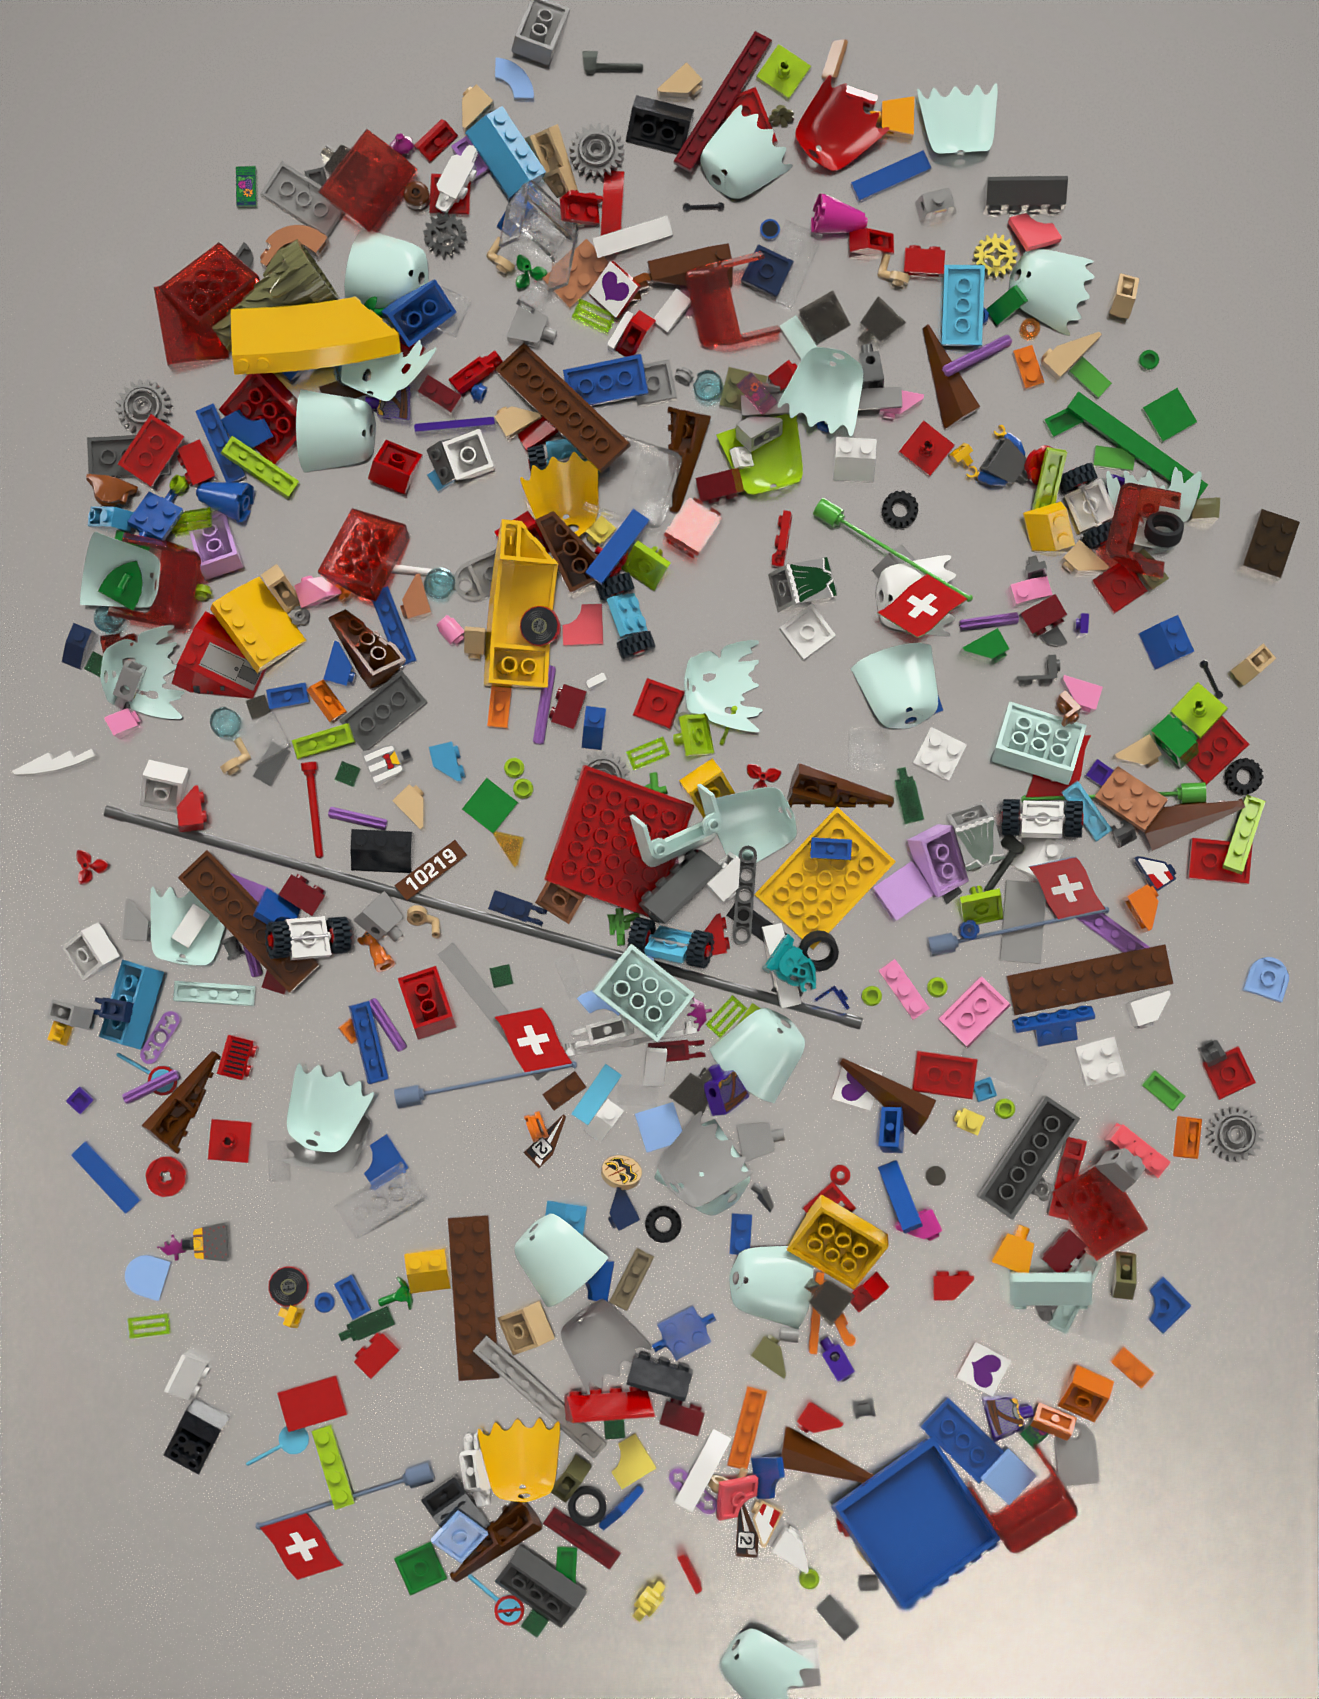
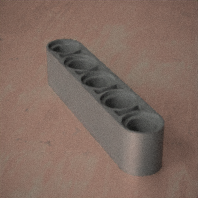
(745, 905)

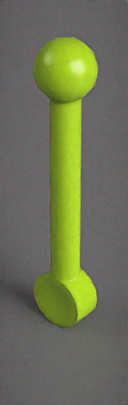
(723, 739)

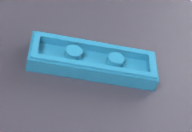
(1093, 819)
(596, 1094)

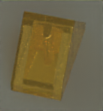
(511, 845)

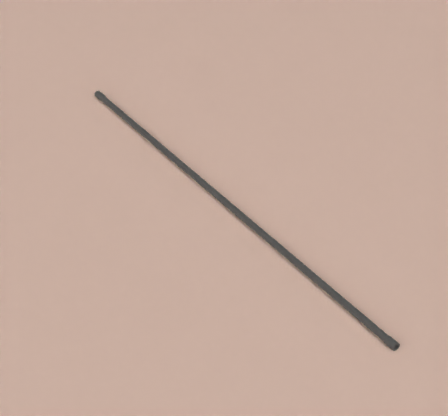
(122, 815)

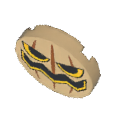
(621, 1172)

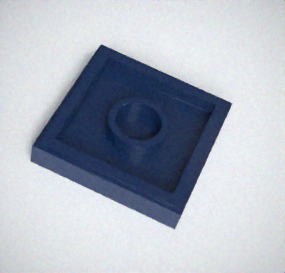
(768, 273)

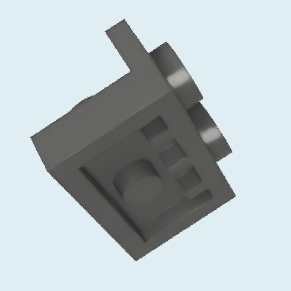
(440, 462)

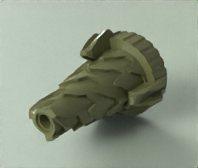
(288, 280)

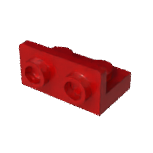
(580, 207)

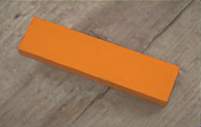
(815, 1320)
(747, 1428)

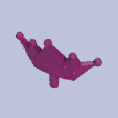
(699, 1012)
(173, 1248)

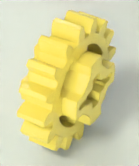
(1004, 255)
(649, 1601)

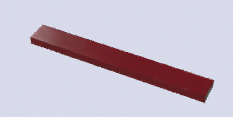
(722, 101)

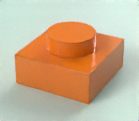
(348, 1031)

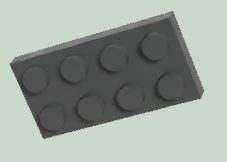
(106, 453)
(383, 710)

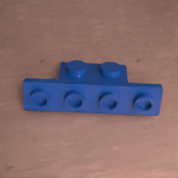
(1054, 1026)

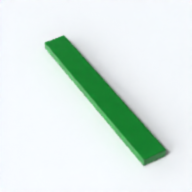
(1128, 439)

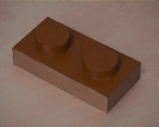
(564, 1090)

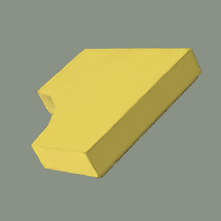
(633, 1462)

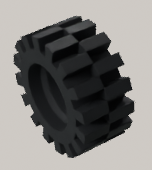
(897, 521)
(1235, 785)
(663, 1211)

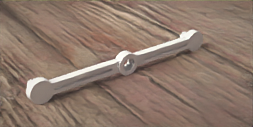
(571, 1052)

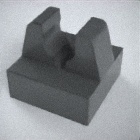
(1035, 568)
(1124, 834)
(1212, 1052)

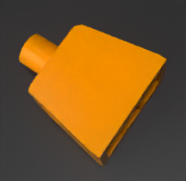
(898, 116)
(1015, 1251)

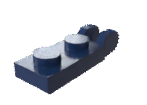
(514, 907)
(114, 1009)

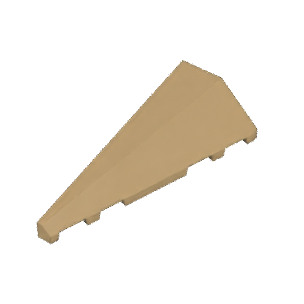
(552, 155)

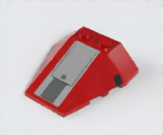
(215, 664)

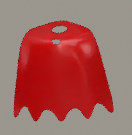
(837, 127)

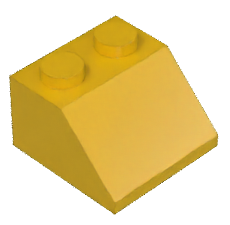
(1049, 528)
(709, 776)
(427, 1270)

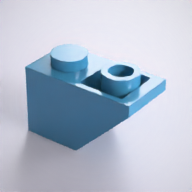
(109, 518)
(445, 760)

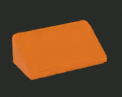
(1187, 1137)
(1053, 1421)

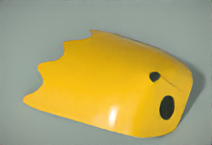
(564, 490)
(521, 1458)

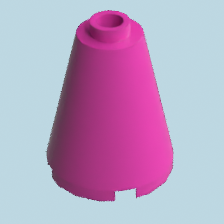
(836, 216)

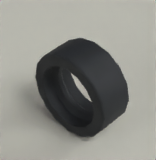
(1160, 538)
(816, 936)
(589, 1521)

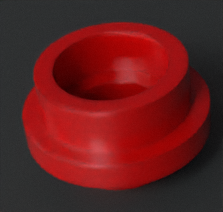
(835, 1170)

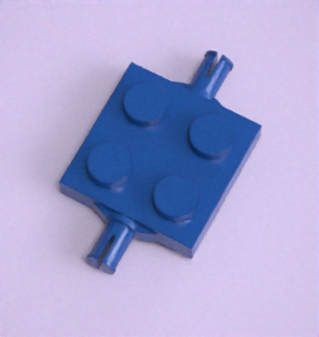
(156, 516)
(684, 1332)

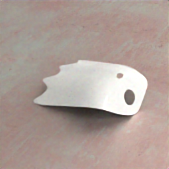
(899, 577)

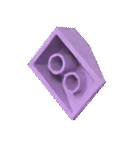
(216, 547)
(939, 858)

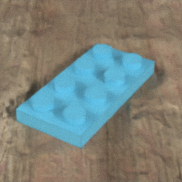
(963, 305)

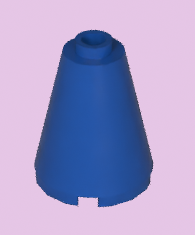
(227, 498)

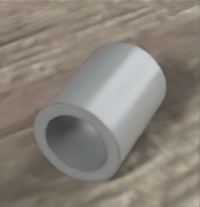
(789, 1335)
(868, 1583)

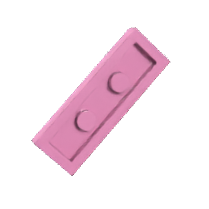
(903, 989)

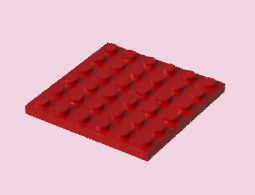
(598, 844)

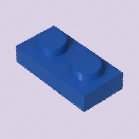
(287, 696)
(831, 848)
(740, 1233)
(352, 1297)

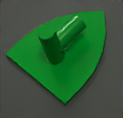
(124, 584)

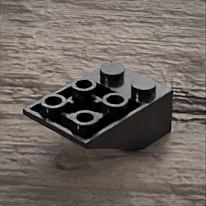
(196, 1436)
(449, 1498)

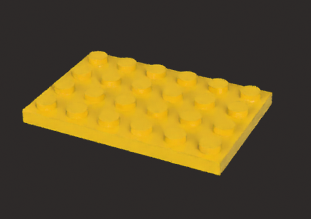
(820, 892)

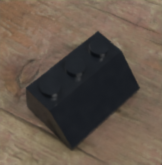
(659, 124)
(381, 851)
(660, 1376)

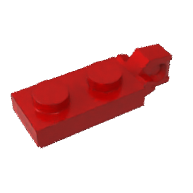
(475, 372)
(782, 540)

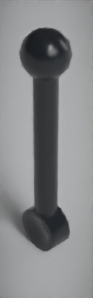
(686, 207)
(1218, 694)

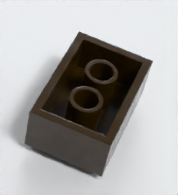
(1269, 545)

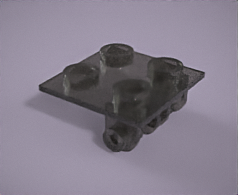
(824, 317)

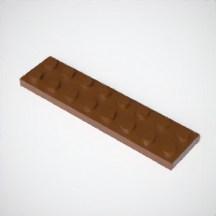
(562, 407)
(235, 910)
(1089, 979)
(472, 1293)

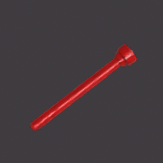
(309, 770)

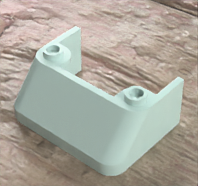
(663, 850)
(1050, 1289)

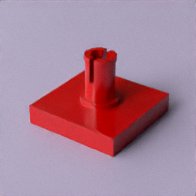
(926, 448)
(230, 1140)

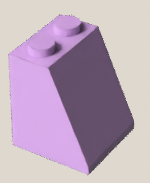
(902, 891)

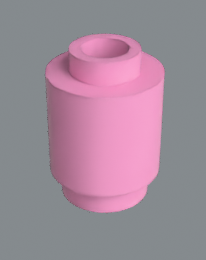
(451, 630)

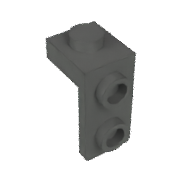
(1053, 667)

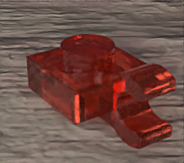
(108, 640)

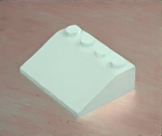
(1038, 743)
(643, 993)

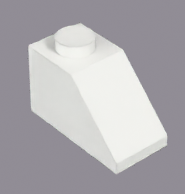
(604, 1120)

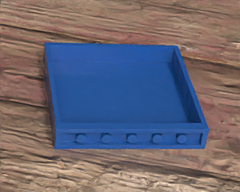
(916, 1523)

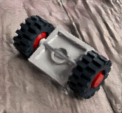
(1088, 504)
(1042, 818)
(308, 937)

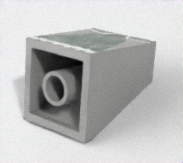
(802, 584)
(976, 836)

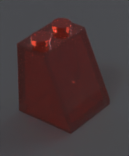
(692, 528)

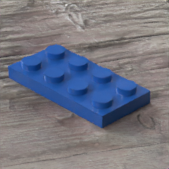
(609, 380)
(962, 1439)

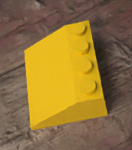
(257, 624)
(838, 1242)

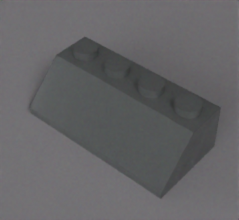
(1025, 192)
(679, 886)
(540, 1587)

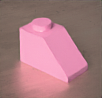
(909, 401)
(1030, 590)
(314, 591)
(1082, 692)
(123, 722)

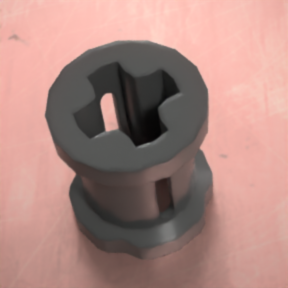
(232, 948)
(864, 1409)

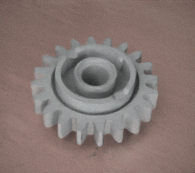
(600, 162)
(139, 394)
(606, 764)
(1248, 1134)

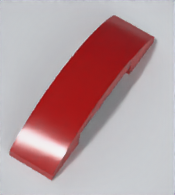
(612, 202)
(1067, 1169)

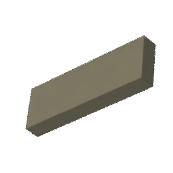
(631, 1279)

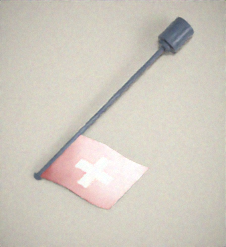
(1065, 890)
(532, 1044)
(301, 1540)

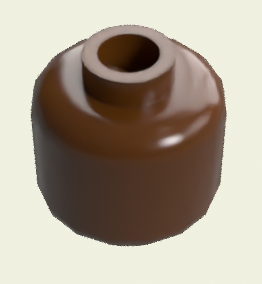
(419, 189)

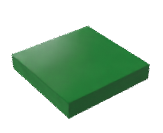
(1169, 415)
(490, 805)
(420, 1568)

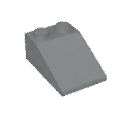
(540, 30)

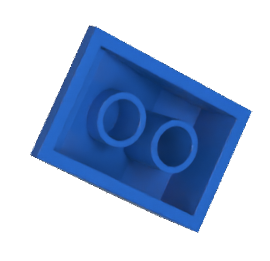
(419, 312)

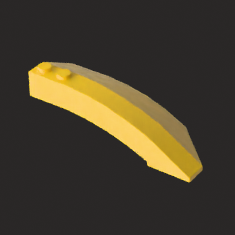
(308, 336)
(520, 580)

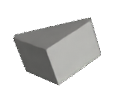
(890, 559)

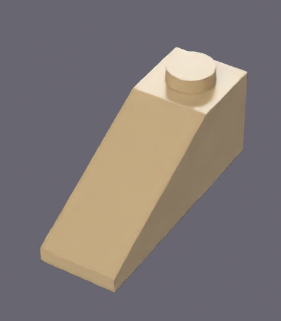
(1067, 354)

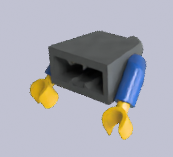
(1004, 462)

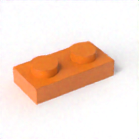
(1028, 367)
(326, 700)
(499, 707)
(1132, 1367)

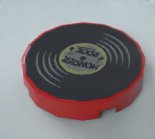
(540, 625)
(288, 1286)

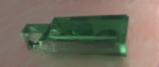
(908, 797)
(368, 1324)

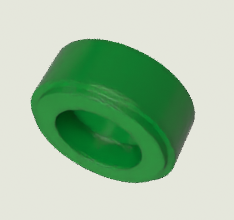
(1148, 360)

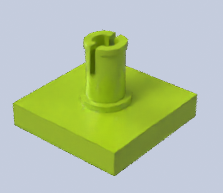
(783, 72)
(646, 564)
(1199, 710)
(695, 735)
(982, 906)

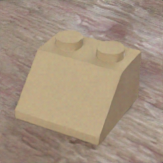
(526, 1328)

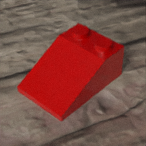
(426, 1002)

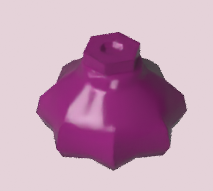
(402, 144)

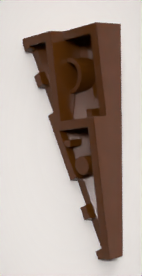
(952, 392)
(687, 436)
(818, 787)
(1186, 818)
(889, 1093)
(172, 1117)
(807, 1456)
(510, 1529)

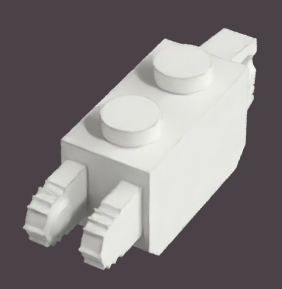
(456, 178)
(605, 1031)
(474, 1471)

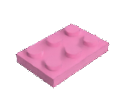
(974, 1012)

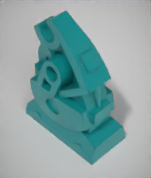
(790, 962)

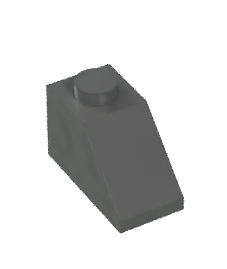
(837, 1617)

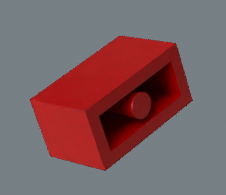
(924, 261)
(196, 463)
(376, 1355)

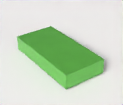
(1090, 377)
(1113, 458)
(1163, 1090)

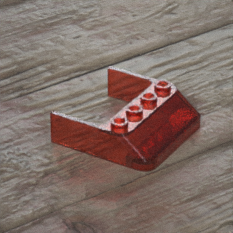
(714, 304)
(176, 584)
(1033, 1515)

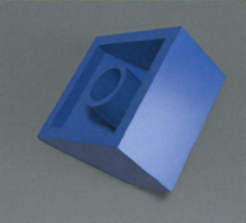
(1166, 642)

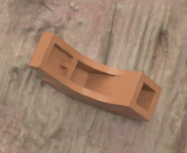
(311, 239)

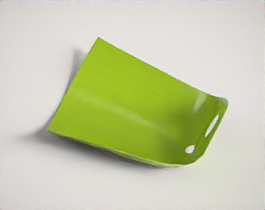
(774, 462)

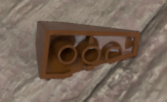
(674, 267)
(568, 551)
(371, 655)

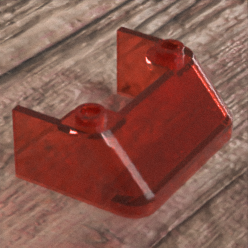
(1132, 504)

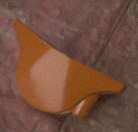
(110, 490)

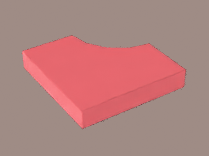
(1034, 233)
(586, 628)
(734, 1494)

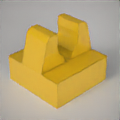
(961, 454)
(60, 1033)
(292, 1316)

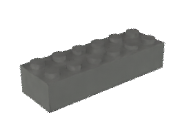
(1028, 1157)

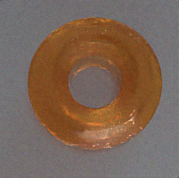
(1030, 322)

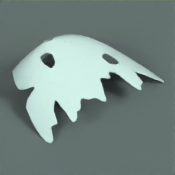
(386, 373)
(1188, 497)
(157, 664)
(726, 688)

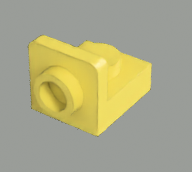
(600, 531)
(969, 1121)

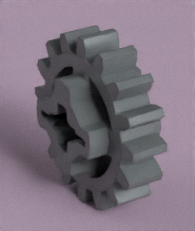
(448, 226)

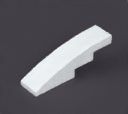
(632, 236)
(47, 764)
(787, 994)
(702, 1470)

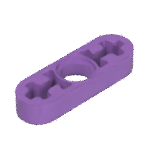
(157, 1053)
(707, 1497)

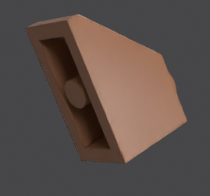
(415, 600)

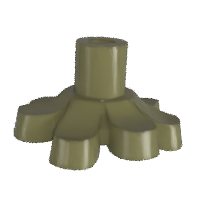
(781, 116)

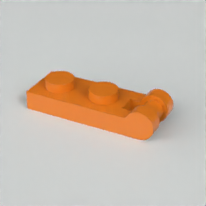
(847, 1338)

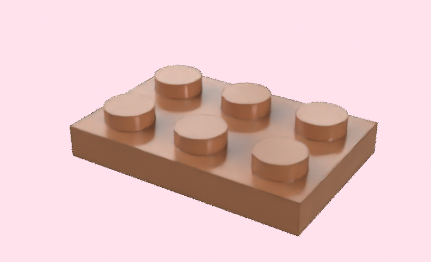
(584, 273)
(1131, 799)

